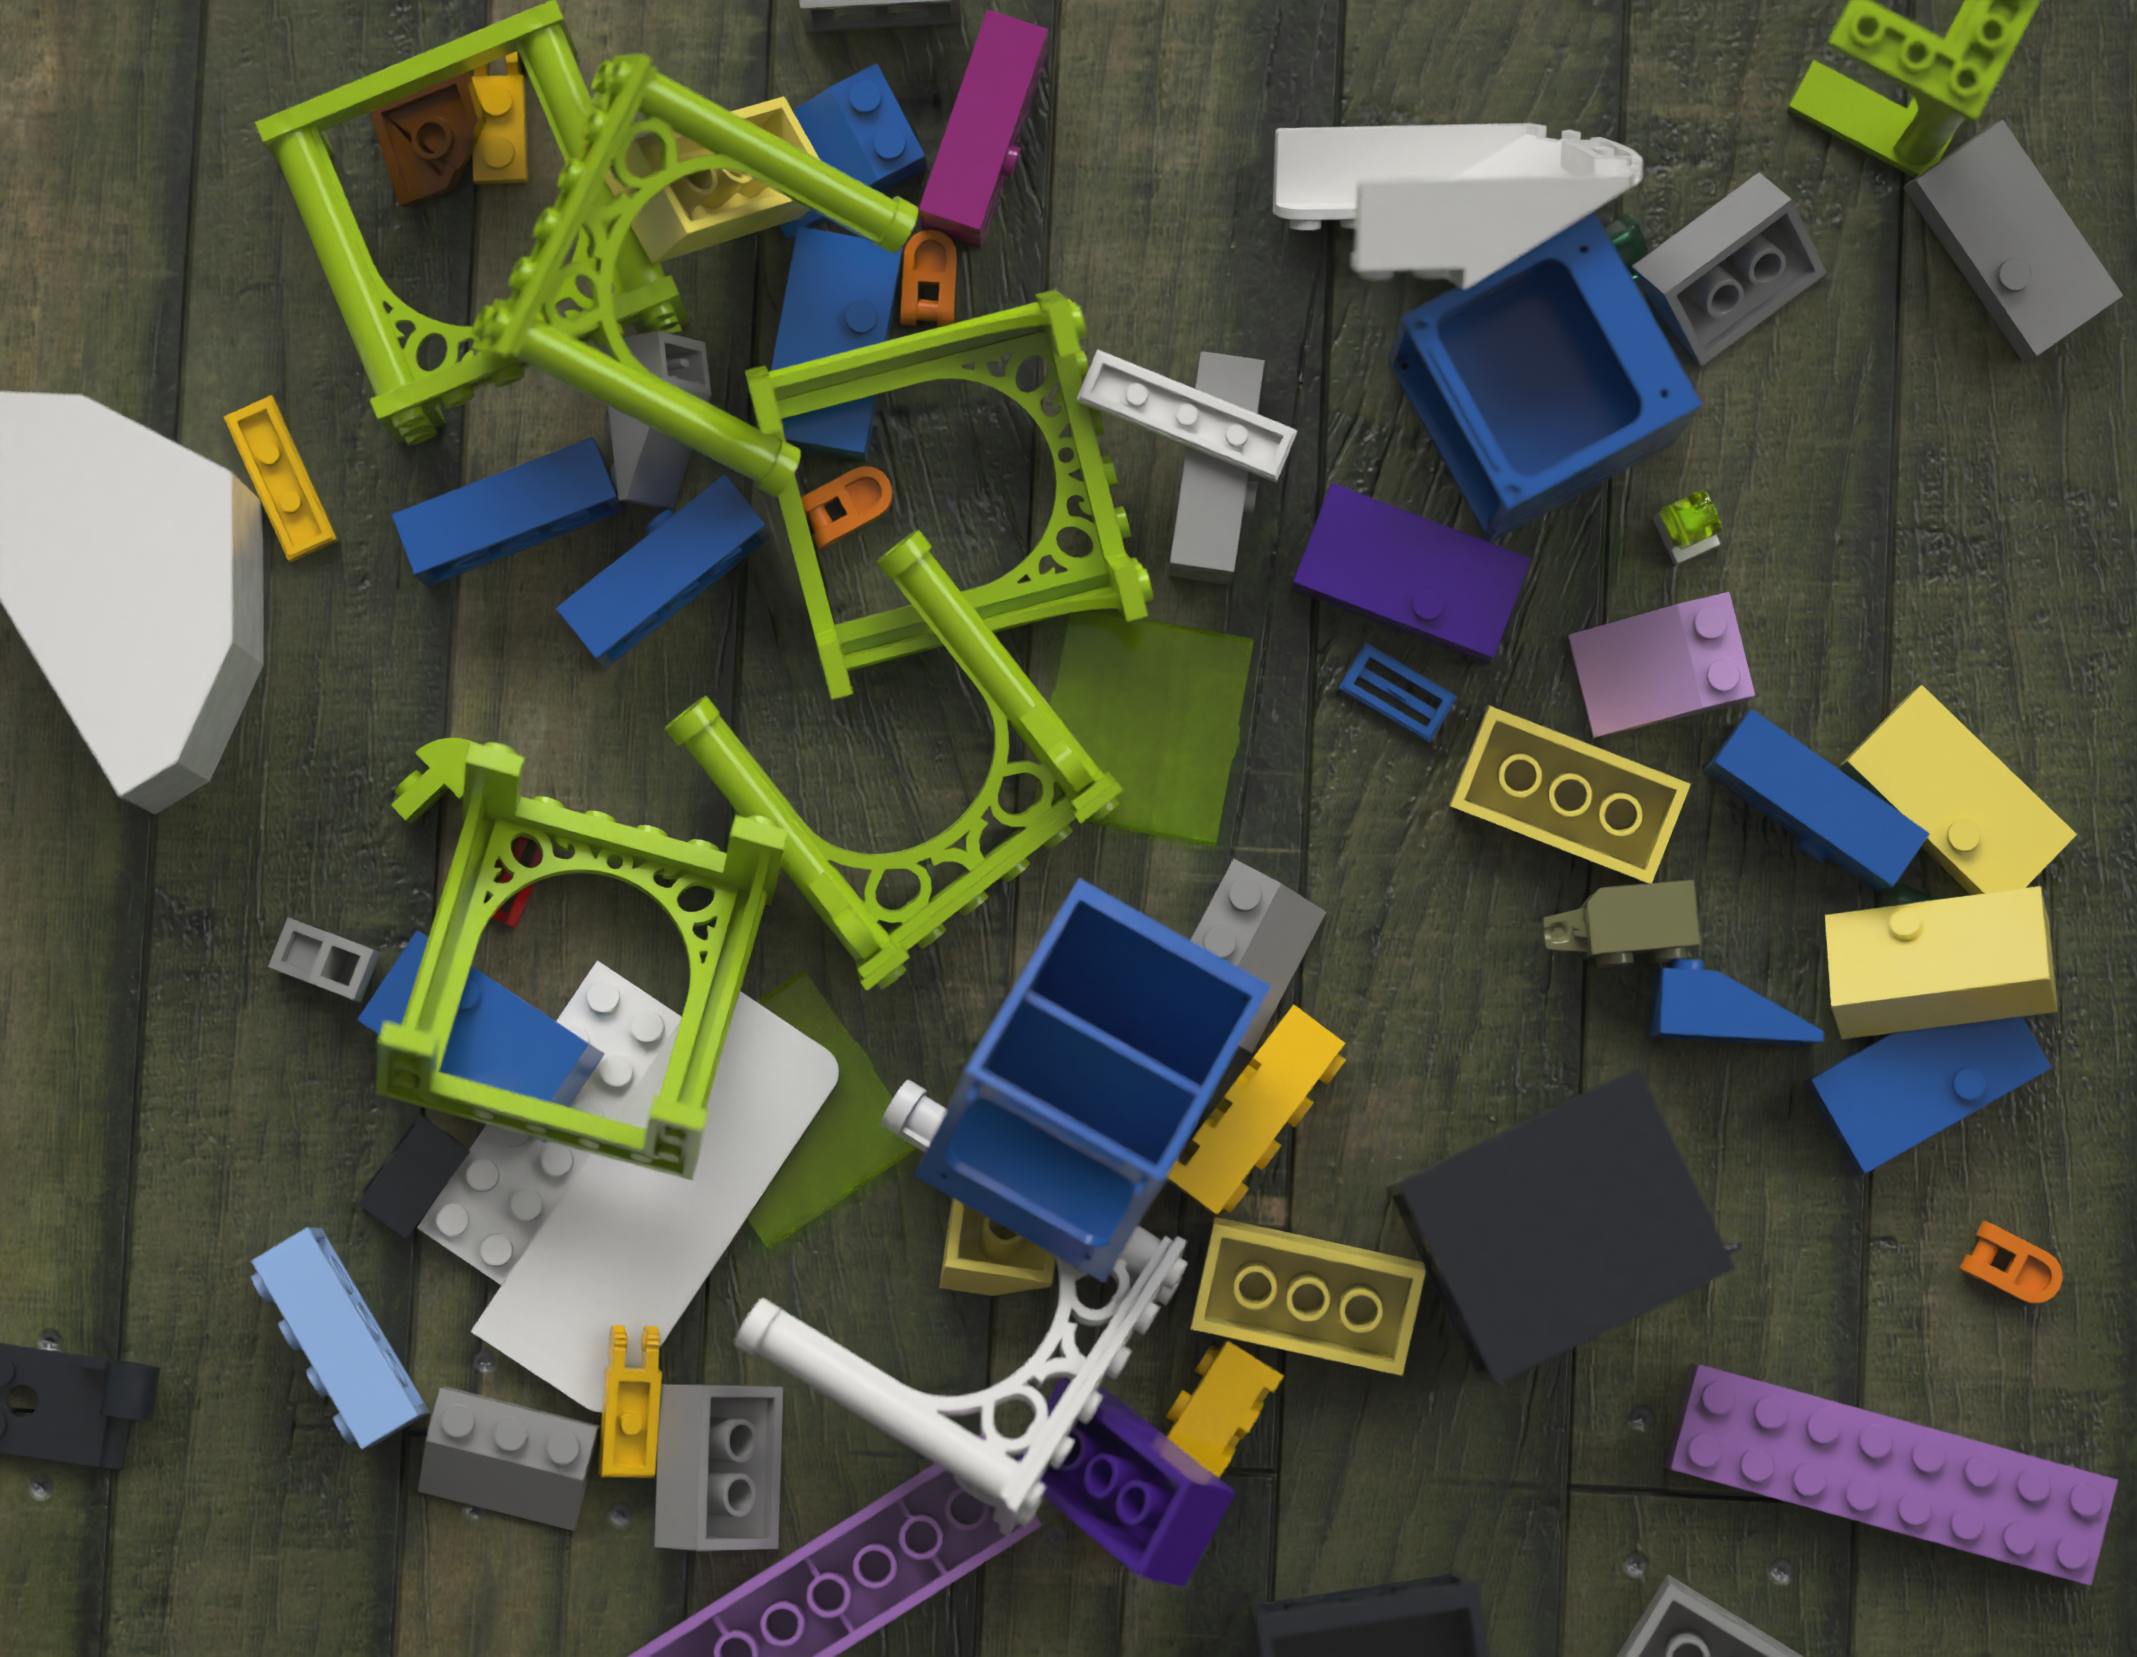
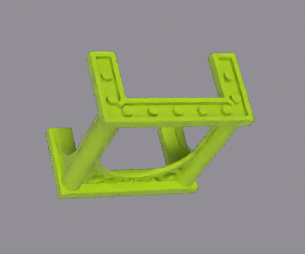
(1944, 76)
(404, 393)
(1096, 581)
(492, 819)

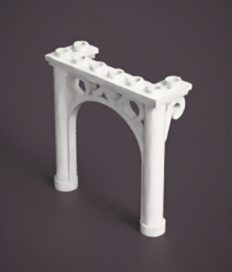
(919, 1419)

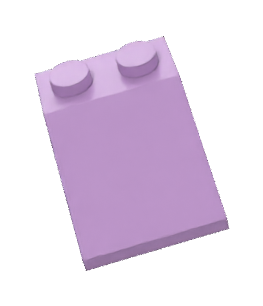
(1662, 665)

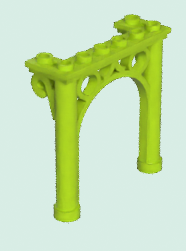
(622, 382)
(1009, 698)

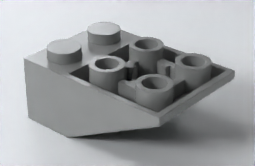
(647, 462)

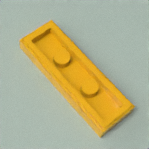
(281, 478)

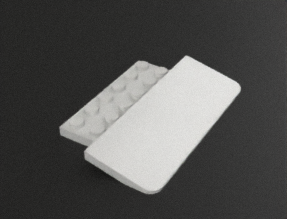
(612, 1241)

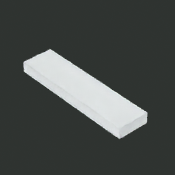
(1186, 416)

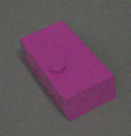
(984, 129)

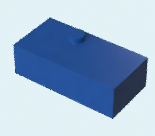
(835, 301)
(507, 512)
(664, 571)
(1816, 803)
(494, 1035)
(1921, 1084)

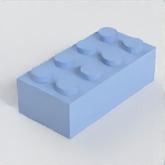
(339, 1337)

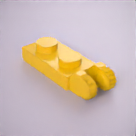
(502, 144)
(630, 1408)

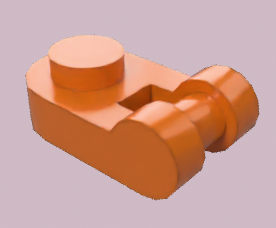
(932, 261)
(863, 495)
(2030, 1275)

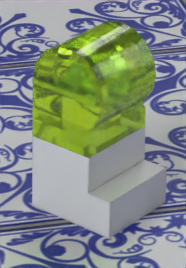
(1689, 527)

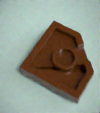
(429, 138)

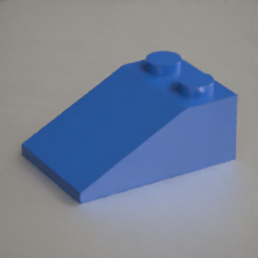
(860, 134)
(1713, 1007)

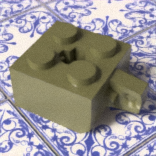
(1628, 923)

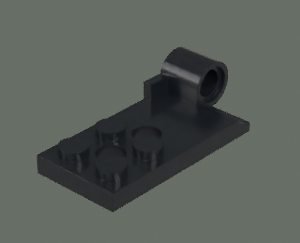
(80, 1408)

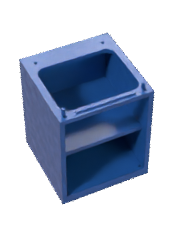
(1542, 378)
(1091, 1080)

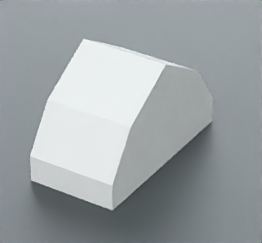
(131, 587)

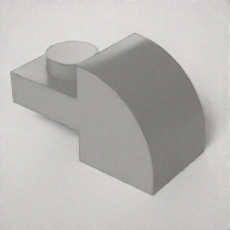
(324, 959)

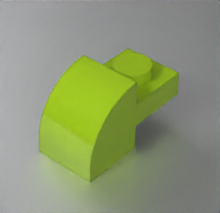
(446, 771)

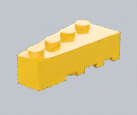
(1255, 1110)
(1221, 1405)

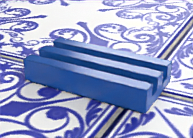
(1387, 711)

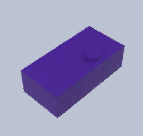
(1411, 574)
(1136, 1491)

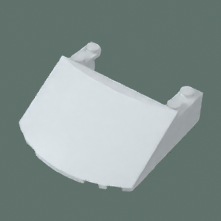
(1445, 194)

